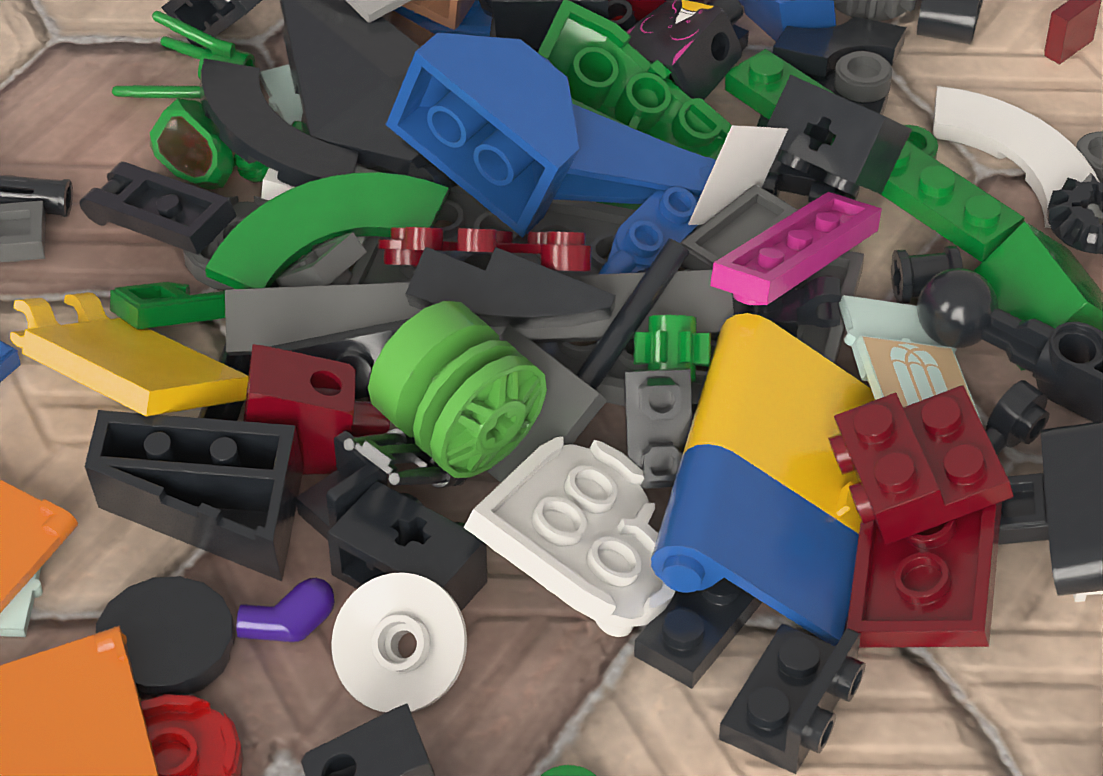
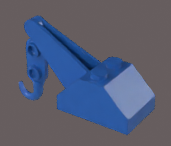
(514, 141)

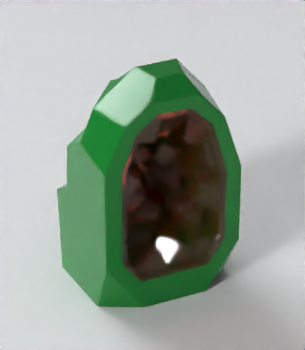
(191, 145)

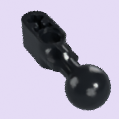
(1067, 361)

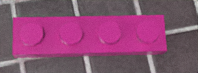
(794, 248)

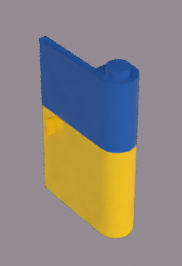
(760, 481)

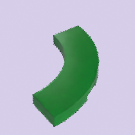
(318, 211)

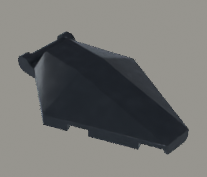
(351, 78)

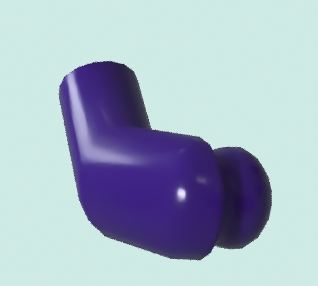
(290, 618)

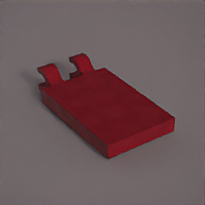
(928, 585)

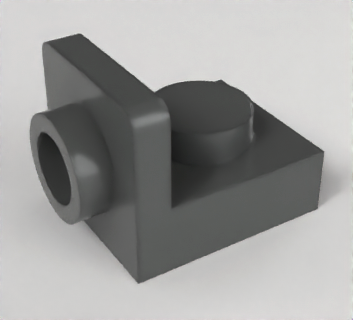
(324, 264)

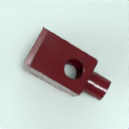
(313, 397)

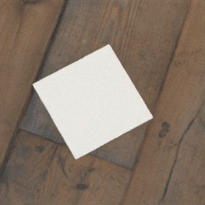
(740, 165)

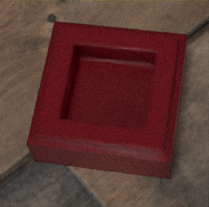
(1071, 28)

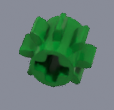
(672, 344)

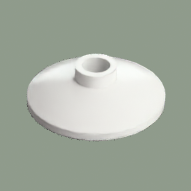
(369, 635)

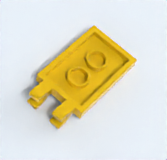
(125, 362)

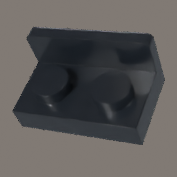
(792, 697)

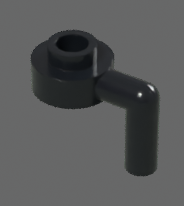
(1017, 416)

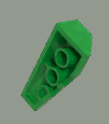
(624, 86)

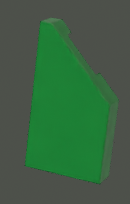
(165, 305)

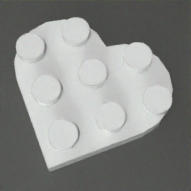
(580, 531)

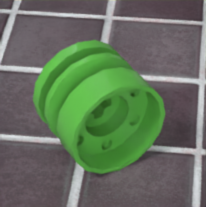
(457, 389)

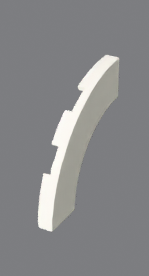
(1013, 134)

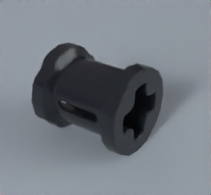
(912, 272)

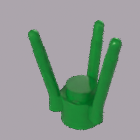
(215, 50)

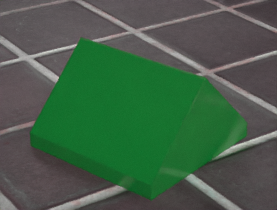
(1042, 281)

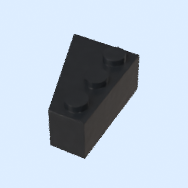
(201, 482)

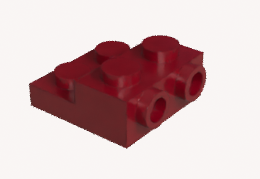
(918, 462)

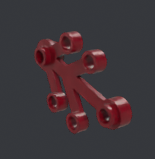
(557, 249)

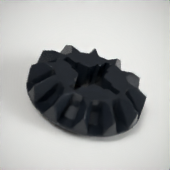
(1072, 219)

